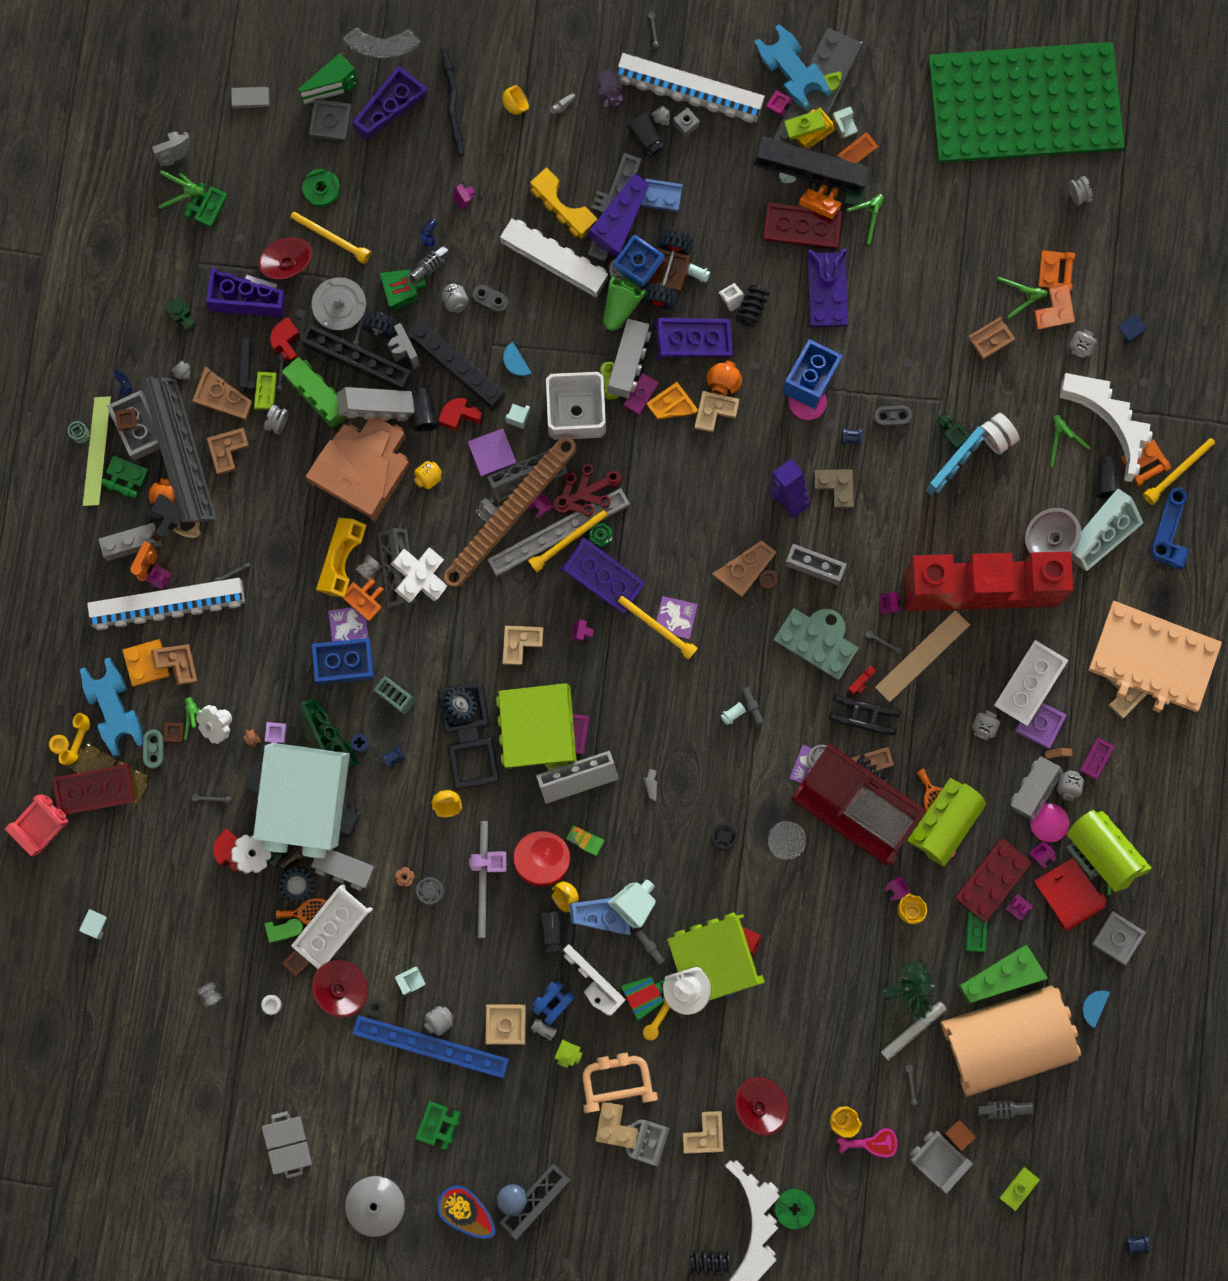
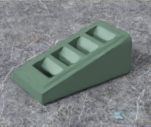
(405, 701)
(1081, 862)

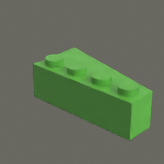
(314, 391)
(1009, 973)

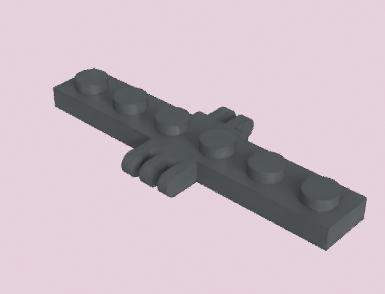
(627, 168)

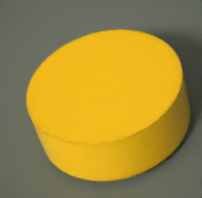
(58, 743)

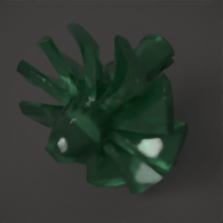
(914, 988)

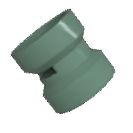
(81, 435)

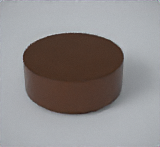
(768, 579)

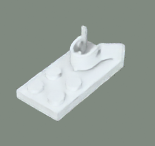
(1031, 682)
(330, 927)
(599, 988)

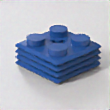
(637, 249)

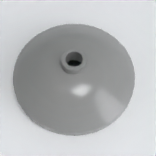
(1048, 527)
(389, 1206)

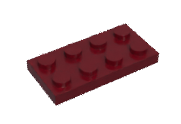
(801, 226)
(94, 789)
(992, 880)

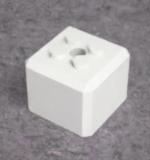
(571, 391)

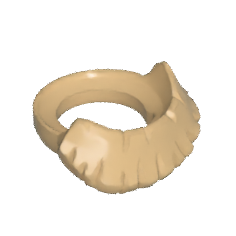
(192, 533)

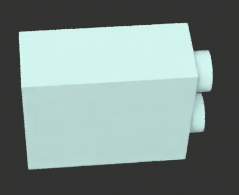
(301, 799)

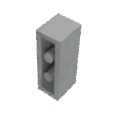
(127, 542)
(815, 564)
(1036, 788)
(344, 869)

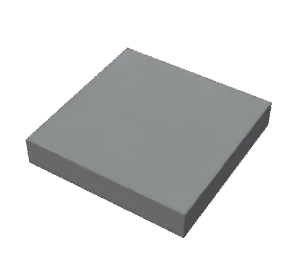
(1118, 938)

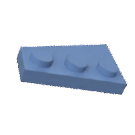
(598, 915)

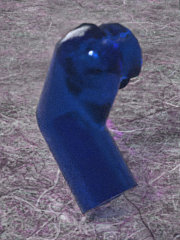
(426, 231)
(124, 381)

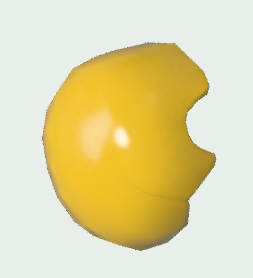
(515, 100)
(446, 803)
(564, 895)
(912, 909)
(845, 1122)

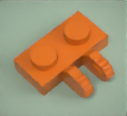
(820, 203)
(362, 601)

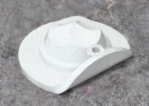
(687, 990)

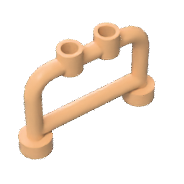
(622, 1060)

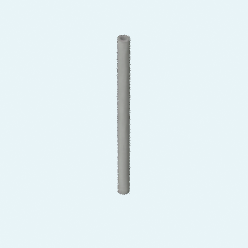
(482, 881)

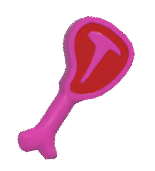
(881, 1144)

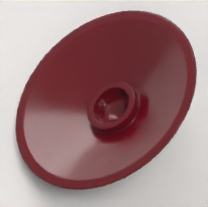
(285, 258)
(340, 988)
(761, 1106)

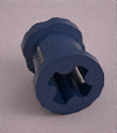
(851, 436)
(355, 739)
(393, 757)
(1137, 1245)

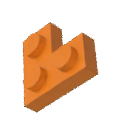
(1061, 309)

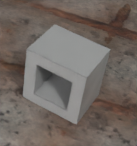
(686, 127)

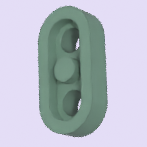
(153, 749)

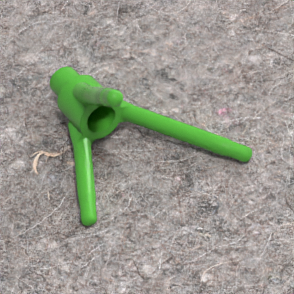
(189, 189)
(873, 207)
(1032, 294)
(1062, 429)
(191, 709)

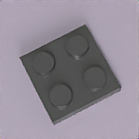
(330, 120)

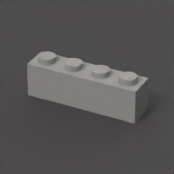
(628, 358)
(375, 403)
(577, 777)

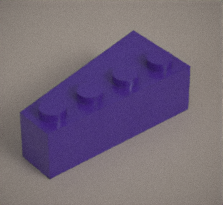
(389, 102)
(615, 222)
(242, 296)
(789, 488)

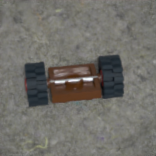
(672, 272)

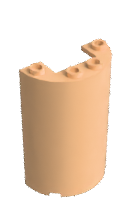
(1012, 1040)

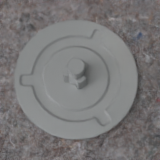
(338, 303)

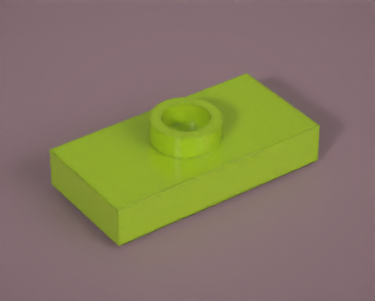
(805, 124)
(265, 390)
(1019, 1188)

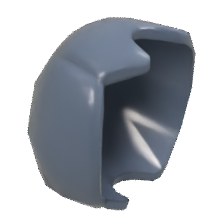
(511, 1200)

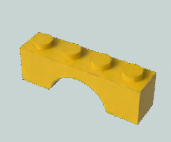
(546, 187)
(346, 536)

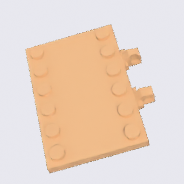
(1154, 657)

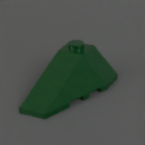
(321, 733)

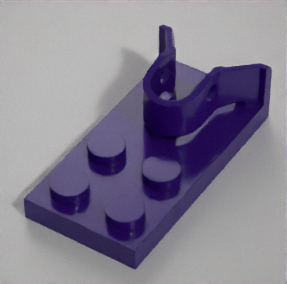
(827, 289)
(693, 337)
(602, 575)

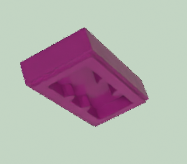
(643, 392)
(581, 726)
(1096, 758)

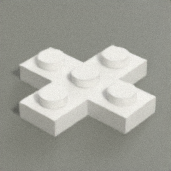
(419, 575)

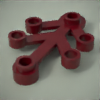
(584, 492)

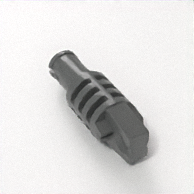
(428, 265)
(1005, 1109)

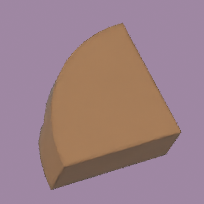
(1058, 753)

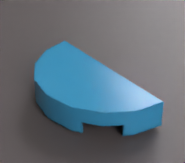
(514, 362)
(1093, 1006)

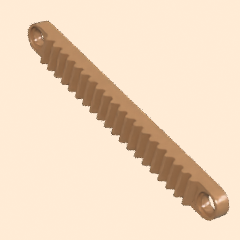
(510, 512)

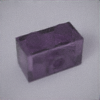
(609, 87)

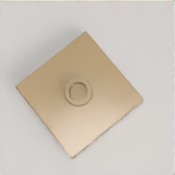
(505, 1024)

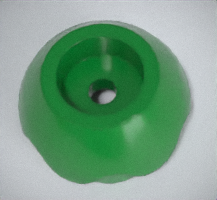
(603, 529)

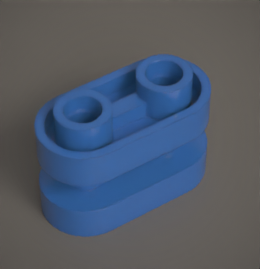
(541, 1004)

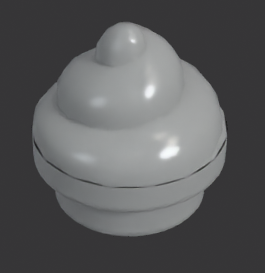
(661, 116)
(181, 371)

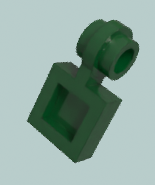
(178, 311)
(956, 434)

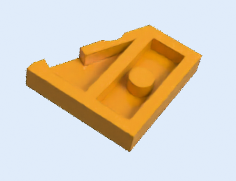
(671, 403)

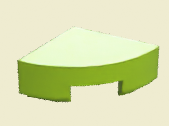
(833, 80)

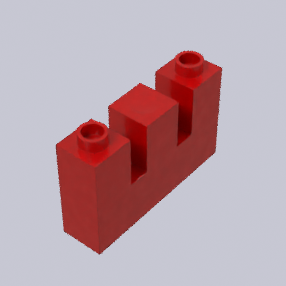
(987, 581)

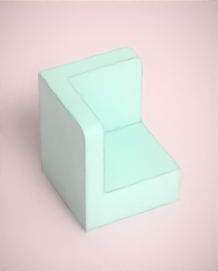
(844, 123)
(518, 416)
(93, 924)
(410, 980)

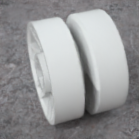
(999, 433)

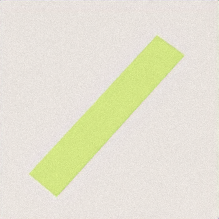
(96, 451)

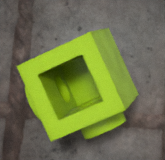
(568, 1054)

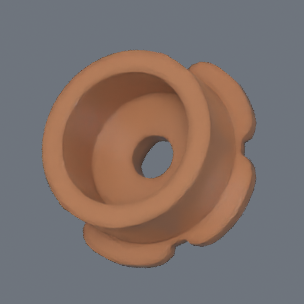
(252, 737)
(399, 876)

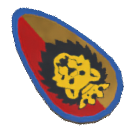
(465, 1213)

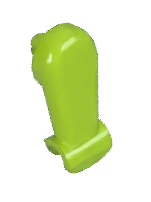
(606, 371)

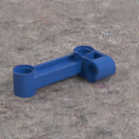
(1173, 554)

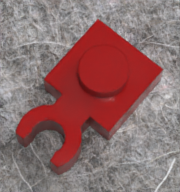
(859, 685)

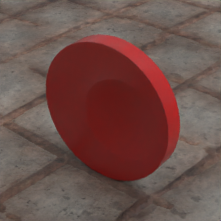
(541, 858)

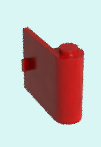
(1071, 896)

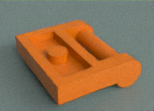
(1050, 269)
(1149, 454)
(146, 556)

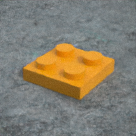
(140, 663)

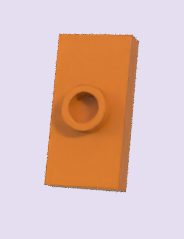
(858, 149)

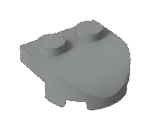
(172, 150)
(649, 1142)

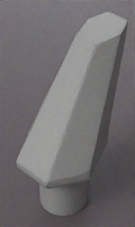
(561, 105)
(651, 784)

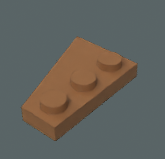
(220, 396)
(745, 569)

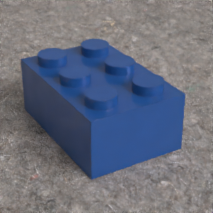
(812, 374)
(343, 661)

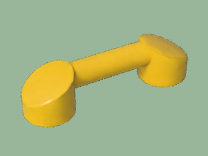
(67, 756)
(651, 1032)

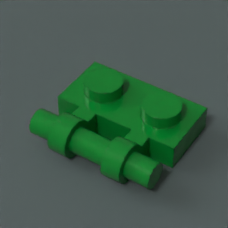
(210, 207)
(125, 471)
(432, 1123)

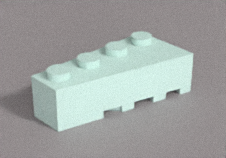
(1107, 529)

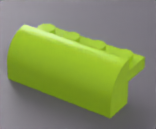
(947, 821)
(1108, 850)

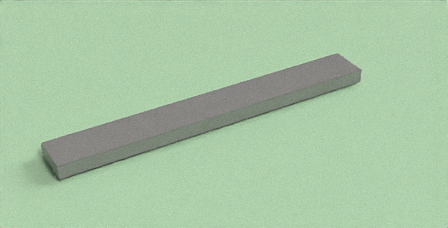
(552, 535)

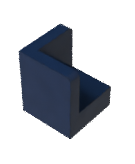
(1132, 328)

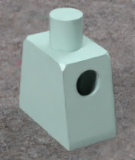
(634, 903)

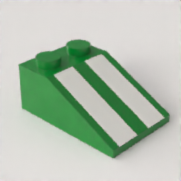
(331, 81)

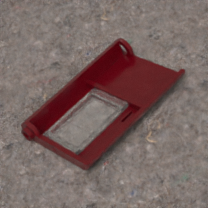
(858, 805)

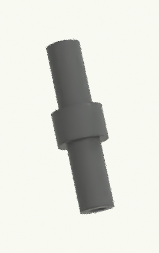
(752, 705)
(650, 947)

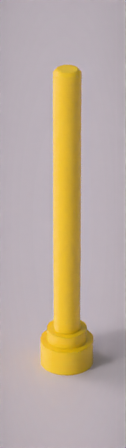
(361, 254)
(1152, 495)
(538, 562)
(687, 649)

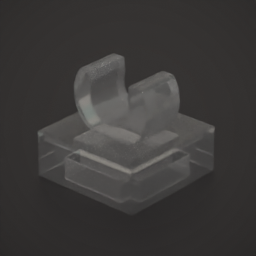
(486, 509)

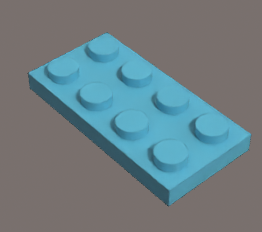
(959, 457)

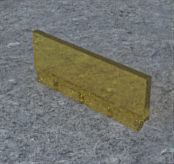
(89, 761)

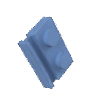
(662, 195)

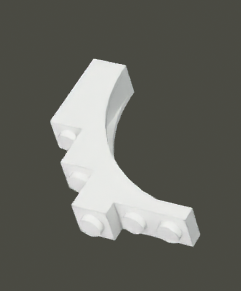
(1097, 397)
(757, 1258)

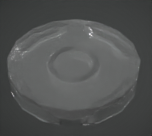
(786, 840)

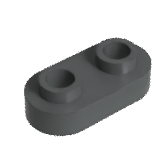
(489, 299)
(892, 415)

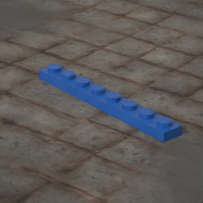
(430, 1046)

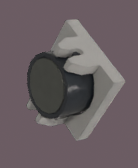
(401, 348)

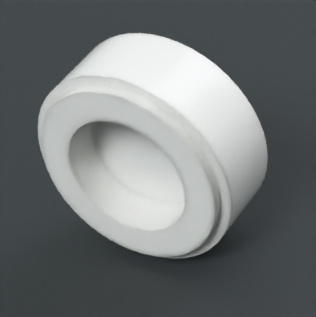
(271, 1004)

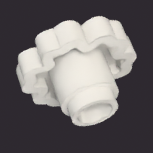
(214, 723)
(245, 862)

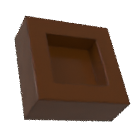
(126, 419)
(173, 732)
(296, 963)

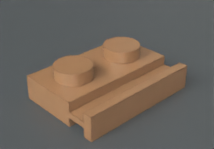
(991, 338)

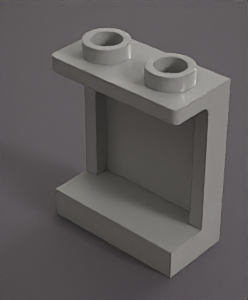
(940, 1161)

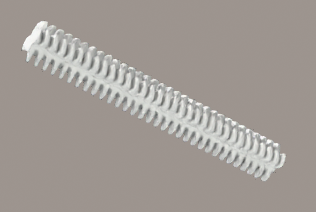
(915, 1028)

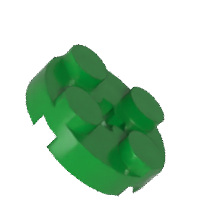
(327, 179)
(801, 1218)

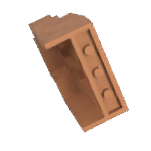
(362, 466)

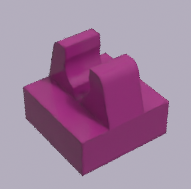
(463, 196)
(543, 505)
(159, 577)
(889, 603)
(580, 631)
(1043, 853)
(899, 888)
(1018, 907)

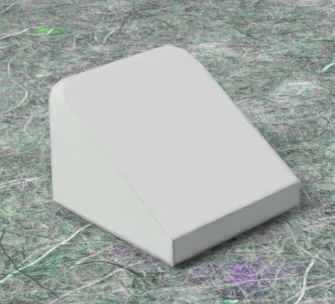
(732, 296)

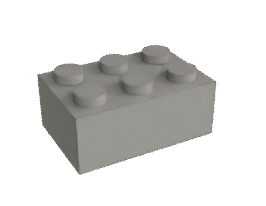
(143, 439)

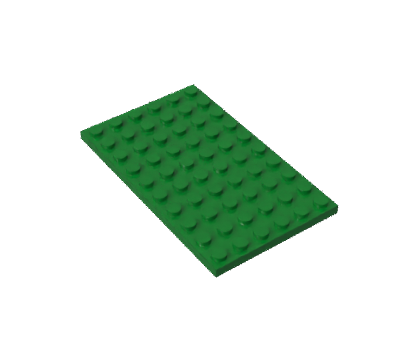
(1026, 102)

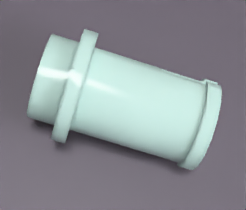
(699, 273)
(733, 713)

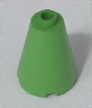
(621, 301)

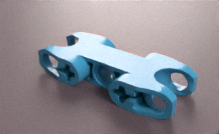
(800, 78)
(117, 721)

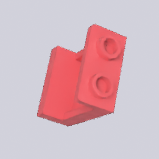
(37, 825)

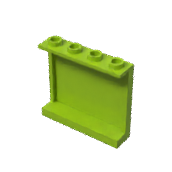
(536, 725)
(720, 953)

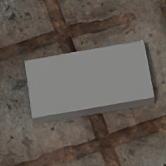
(250, 97)

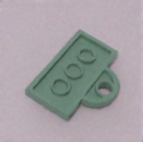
(817, 641)

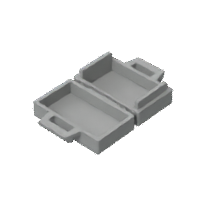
(289, 1153)

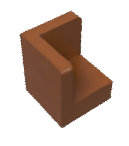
(959, 1135)

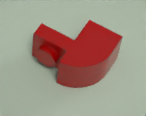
(281, 338)
(456, 410)
(223, 847)

